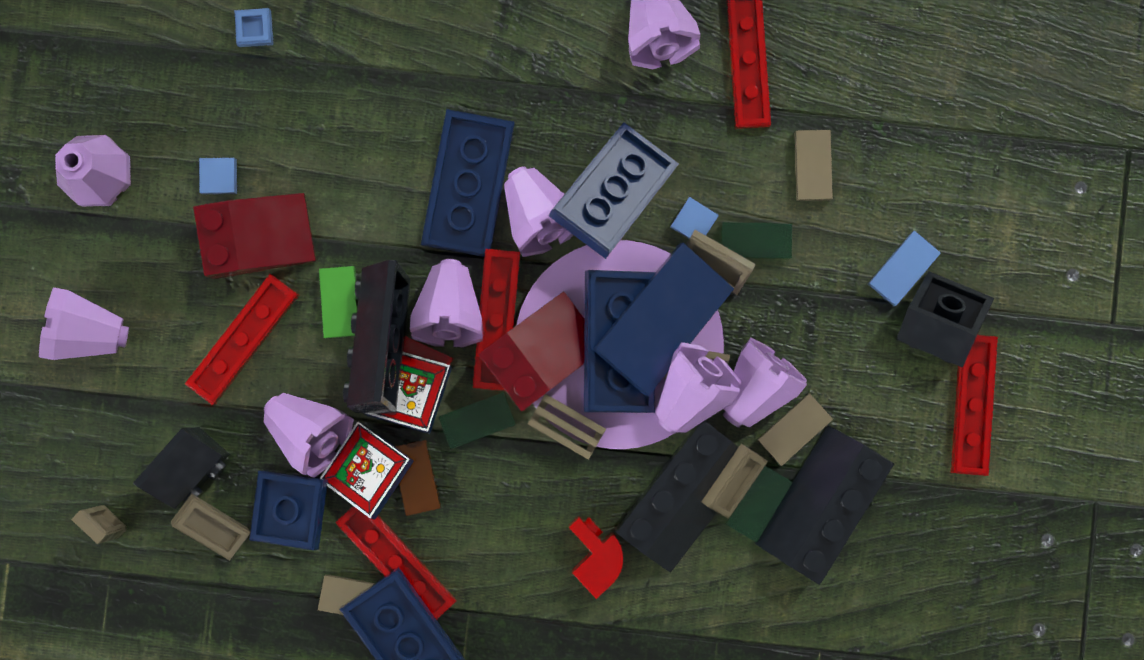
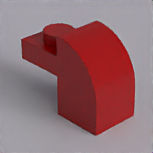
(603, 563)

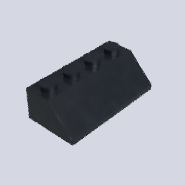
(378, 339)
(824, 504)
(670, 509)

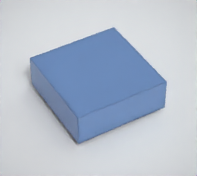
(253, 27)
(218, 175)
(694, 217)

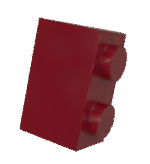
(254, 234)
(538, 351)

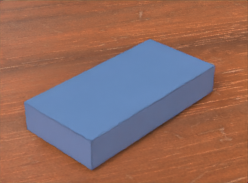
(904, 268)

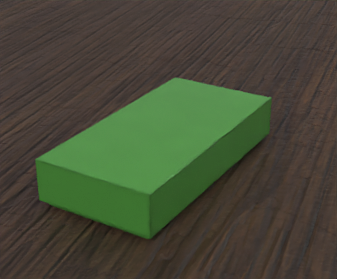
(338, 300)

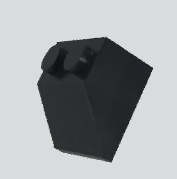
(944, 319)
(183, 467)

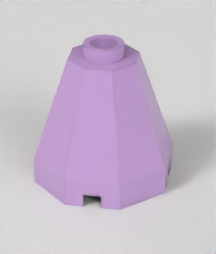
(661, 32)
(92, 170)
(529, 202)
(447, 308)
(79, 328)
(764, 386)
(695, 389)
(306, 431)

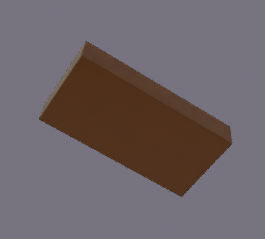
(419, 483)

